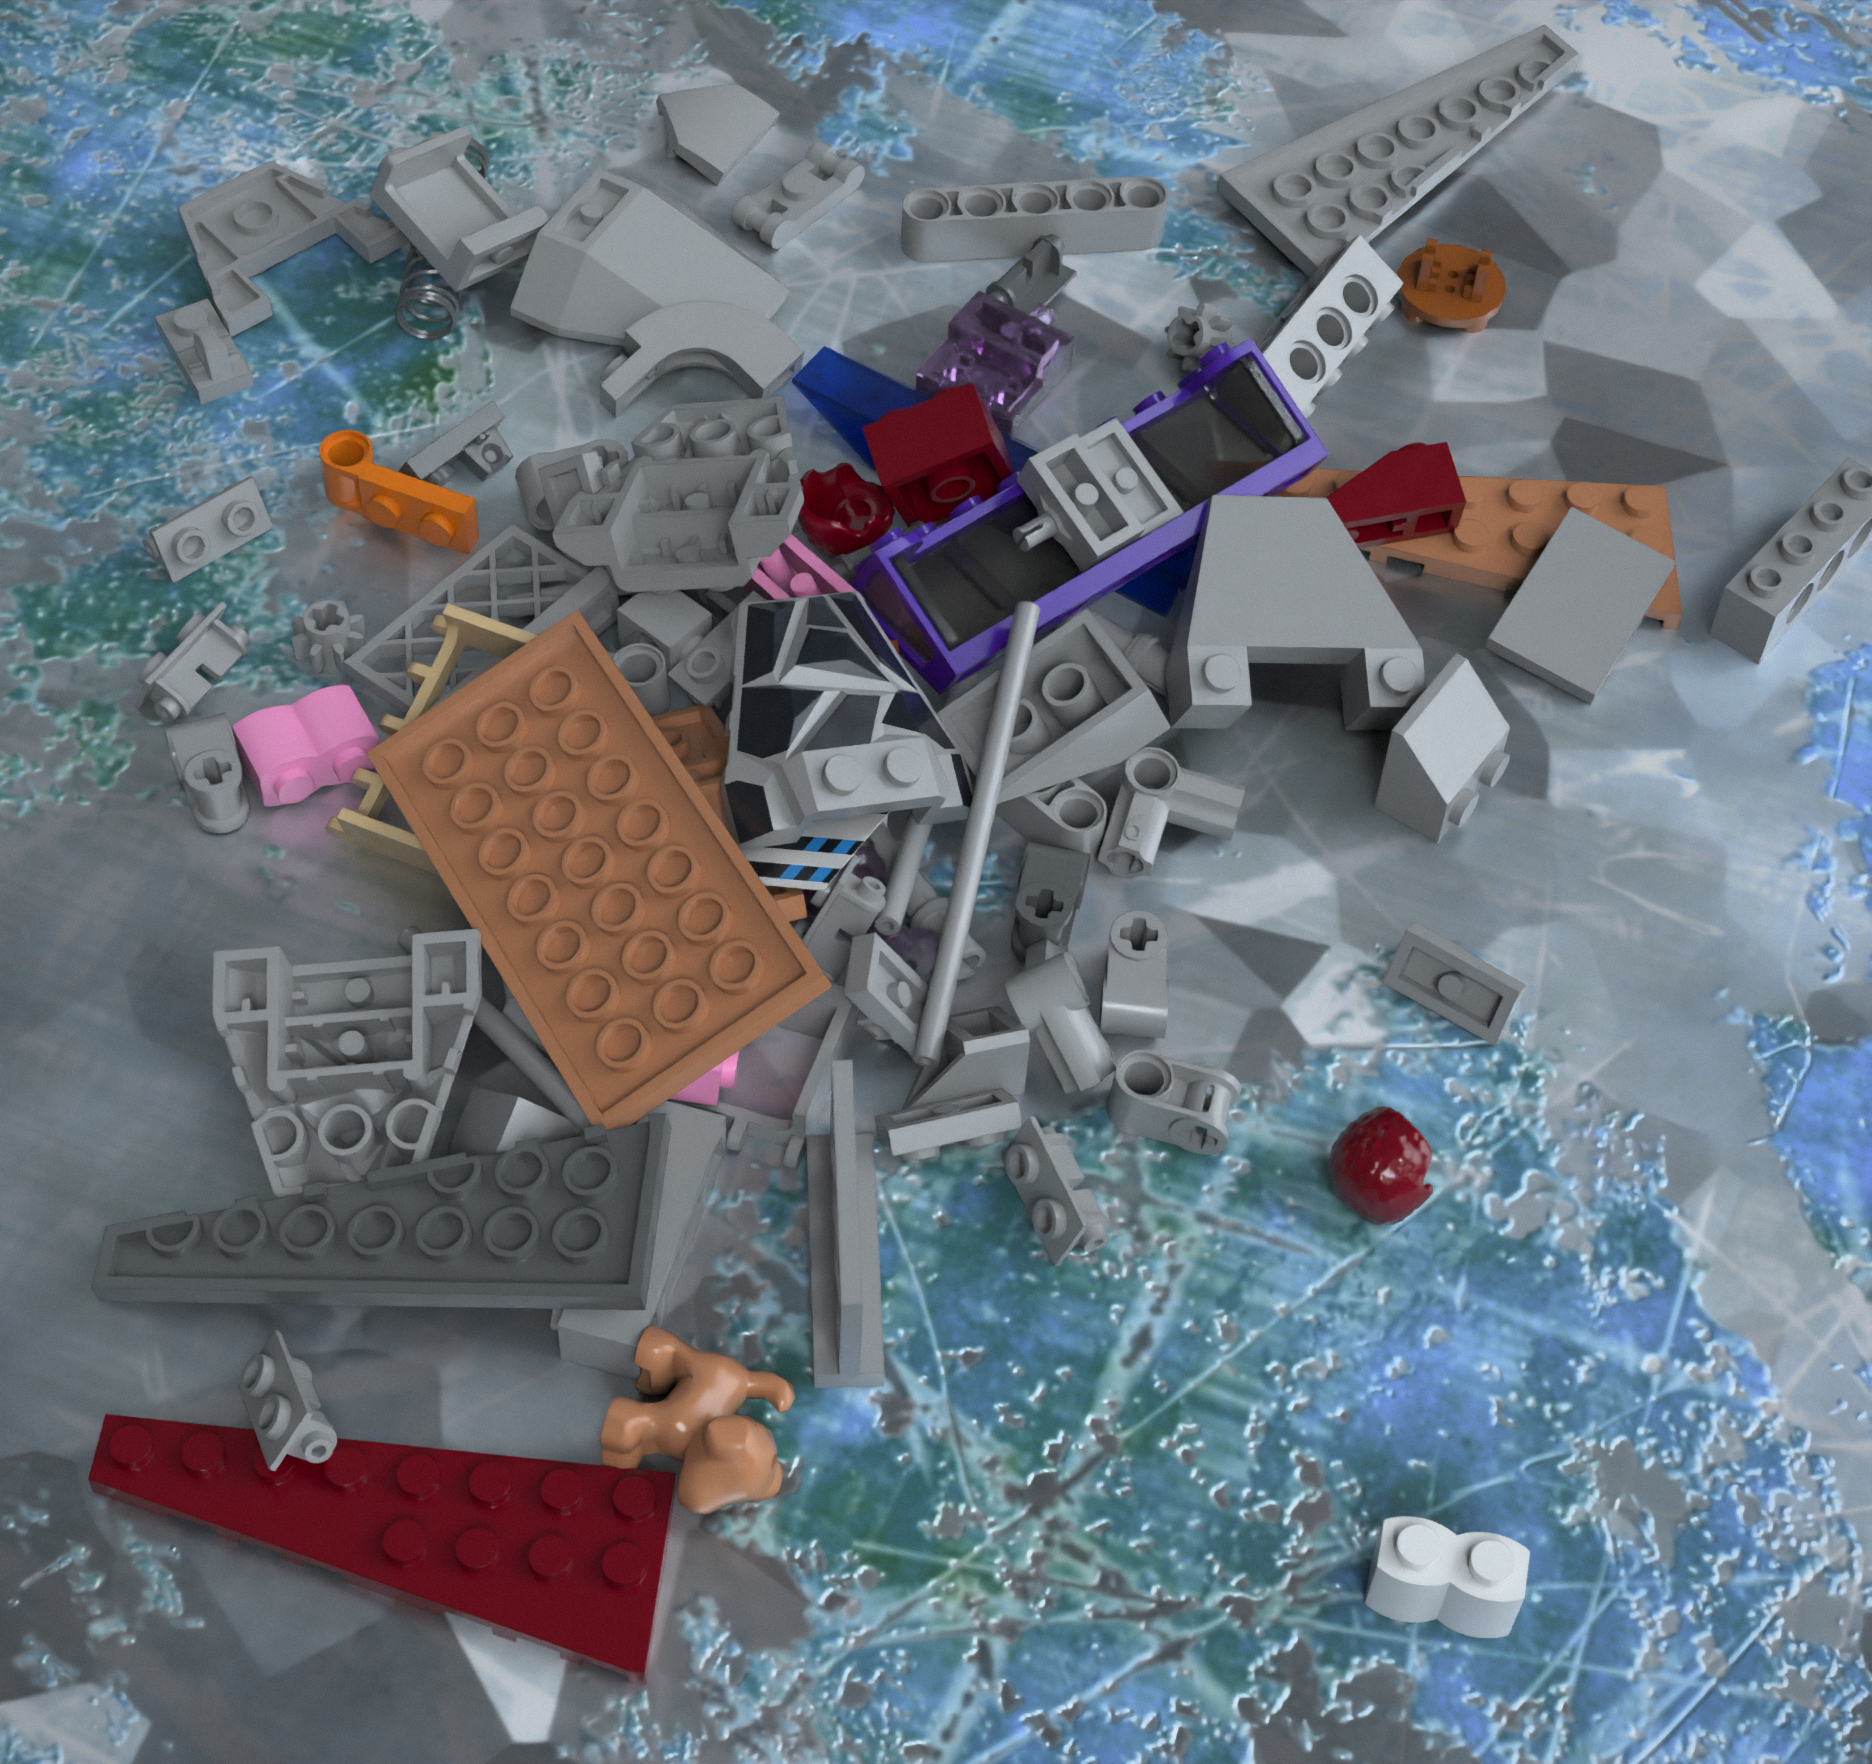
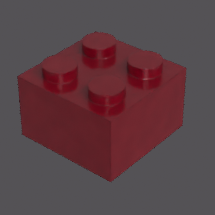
(938, 454)

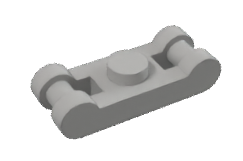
(799, 196)

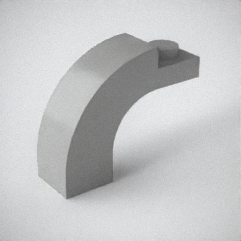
(704, 335)

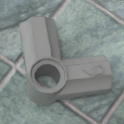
(1178, 798)
(1055, 1006)

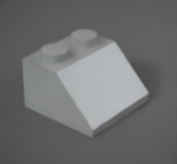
(1443, 753)

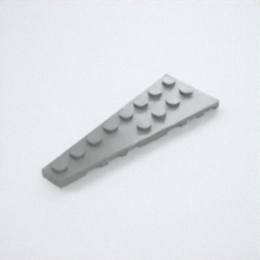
(1393, 152)

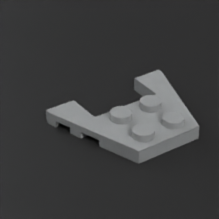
(264, 220)

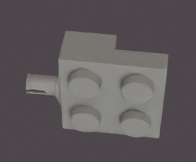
(1093, 495)

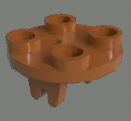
(1451, 286)

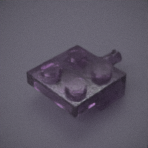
(1005, 354)

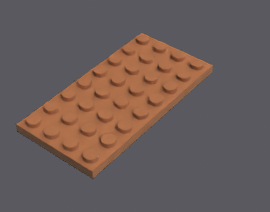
(596, 874)

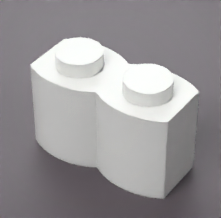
(1461, 1580)

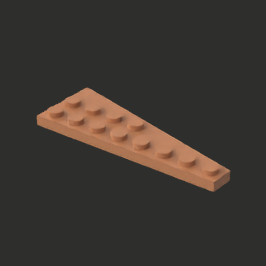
(1512, 523)

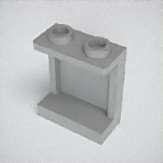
(453, 210)

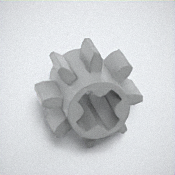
(1196, 333)
(327, 635)

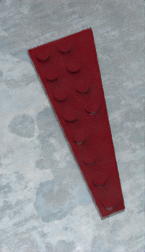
(494, 1538)

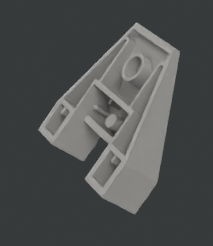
(1286, 588)

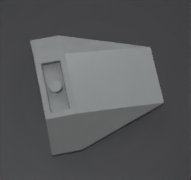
(627, 253)

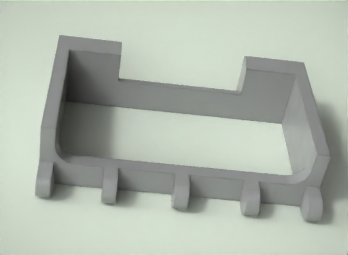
(828, 1018)

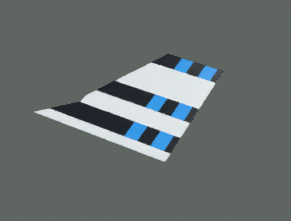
(816, 855)

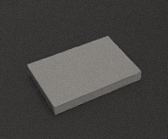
(1580, 605)

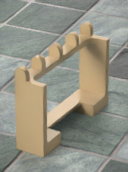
(460, 629)

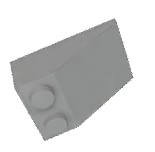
(1074, 716)

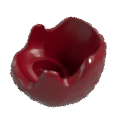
(843, 510)
(1381, 1167)

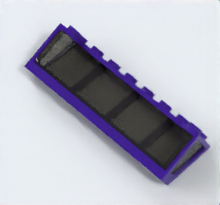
(957, 586)

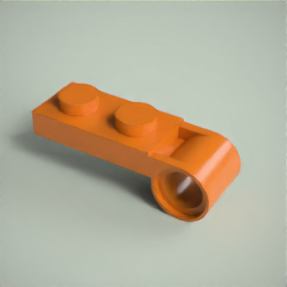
(392, 497)

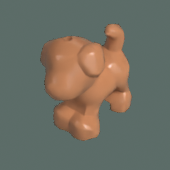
(722, 1454)

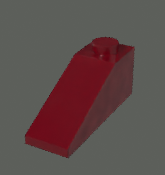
(1402, 497)

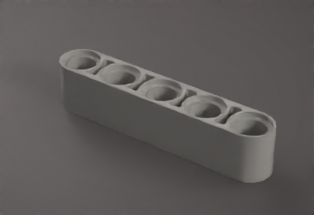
(1009, 217)

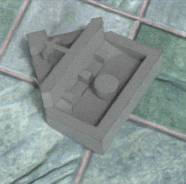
(714, 126)

